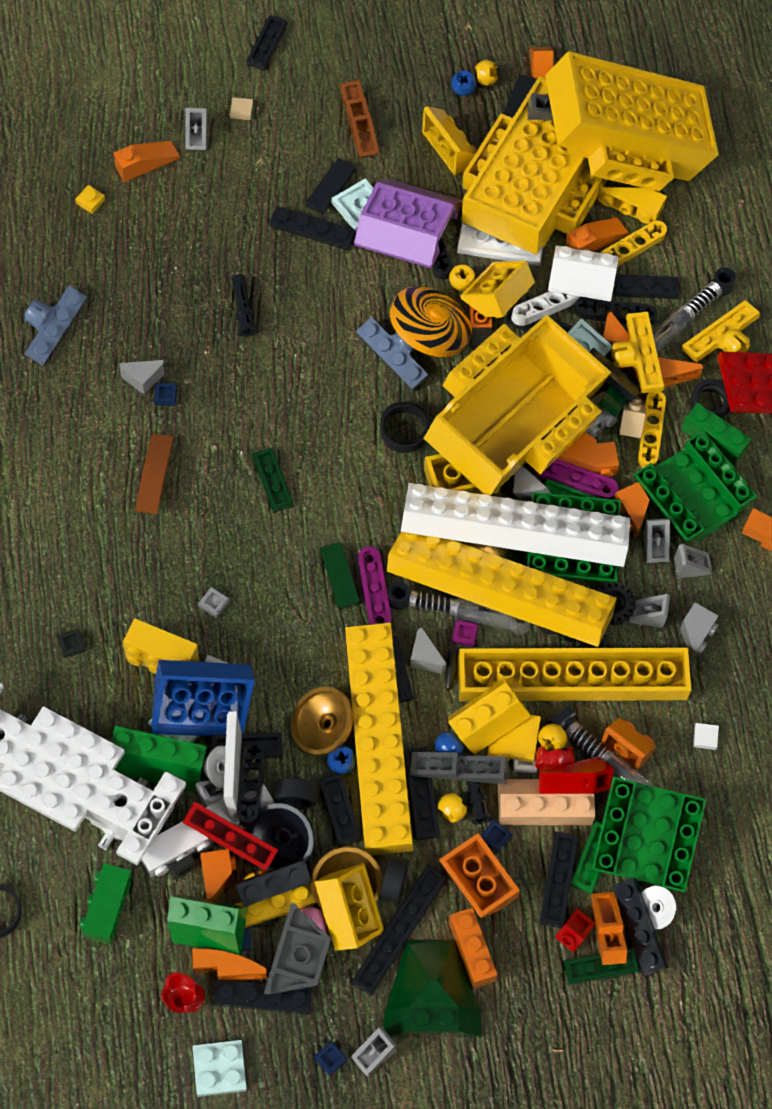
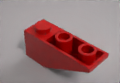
(577, 778)

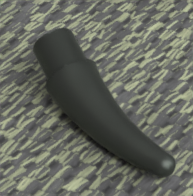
(451, 667)

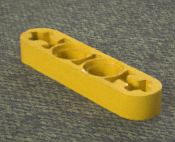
(634, 248)
(652, 429)

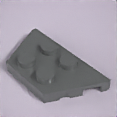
(298, 955)

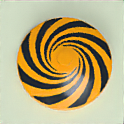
(430, 321)

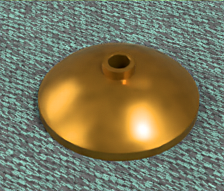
(313, 716)
(343, 858)

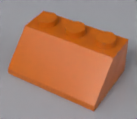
(480, 876)

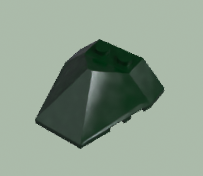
(432, 993)

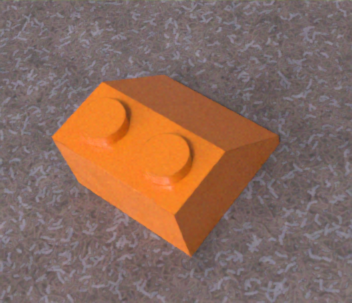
(628, 743)

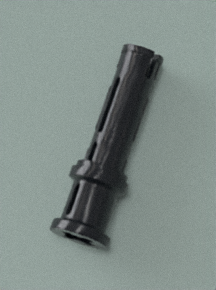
(244, 313)
(477, 801)

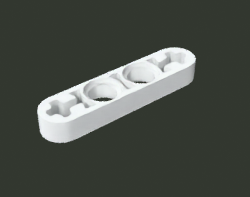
(543, 301)

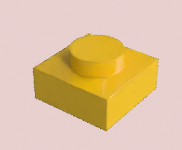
(90, 199)

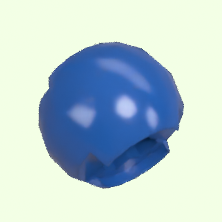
(463, 83)
(449, 743)
(334, 763)

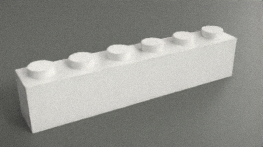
(183, 840)

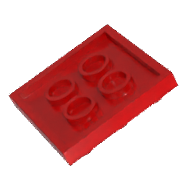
(747, 381)

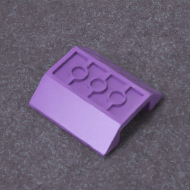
(405, 221)

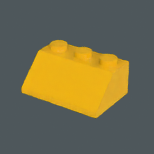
(447, 139)
(499, 288)
(488, 716)
(349, 907)

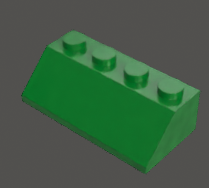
(151, 755)

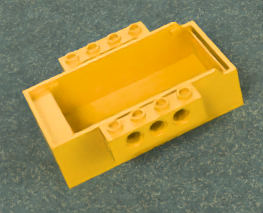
(630, 121)
(526, 183)
(517, 404)

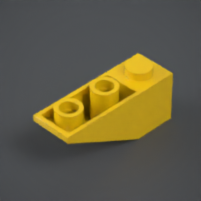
(636, 202)

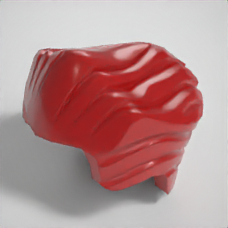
(553, 758)
(182, 994)

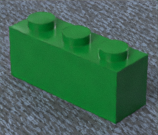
(725, 436)
(106, 903)

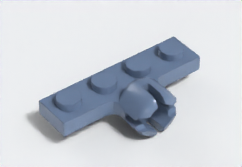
(51, 322)
(393, 352)

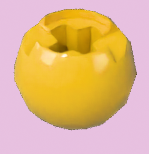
(486, 72)
(456, 279)
(552, 737)
(452, 807)

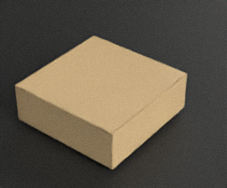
(241, 108)

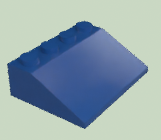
(198, 695)

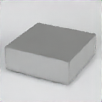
(213, 602)

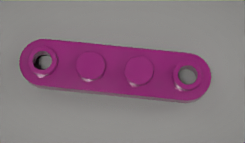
(580, 479)
(374, 586)

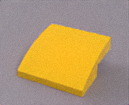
(518, 742)

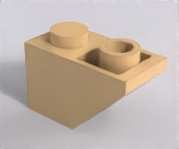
(632, 418)

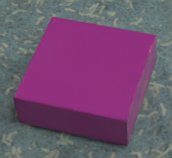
(465, 633)

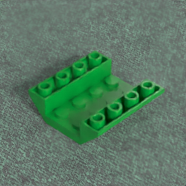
(697, 488)
(568, 567)
(649, 834)

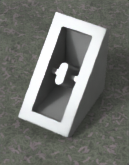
(196, 128)
(142, 374)
(525, 484)
(657, 540)
(691, 562)
(651, 611)
(426, 655)
(208, 793)
(374, 1051)

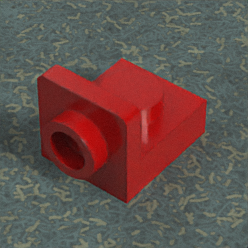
(575, 930)

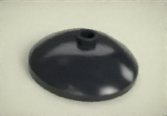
(289, 819)

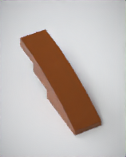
(359, 119)
(154, 474)

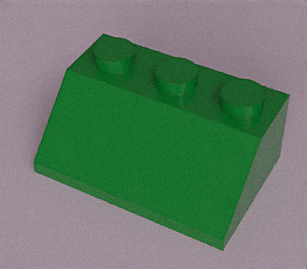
(207, 923)

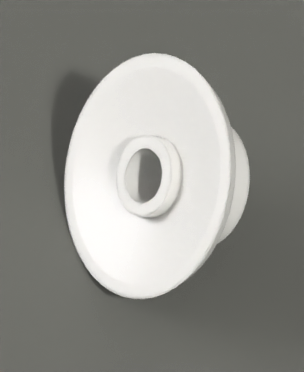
(215, 766)
(659, 895)

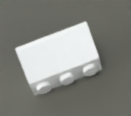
(583, 273)

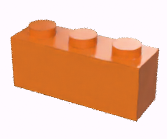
(472, 948)

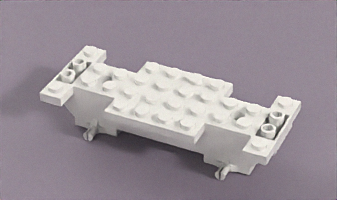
(73, 777)

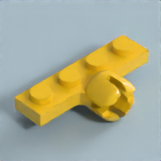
(723, 333)
(640, 353)
(279, 904)

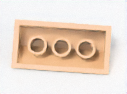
(523, 805)

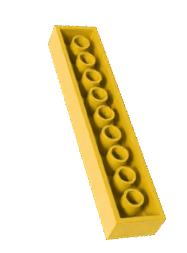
(503, 585)
(577, 673)
(378, 740)

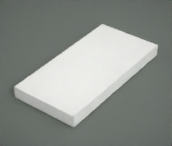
(481, 244)
(232, 763)

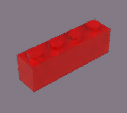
(230, 836)

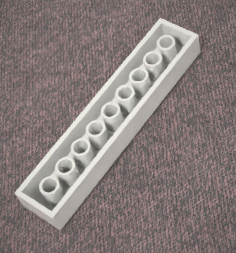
(516, 524)

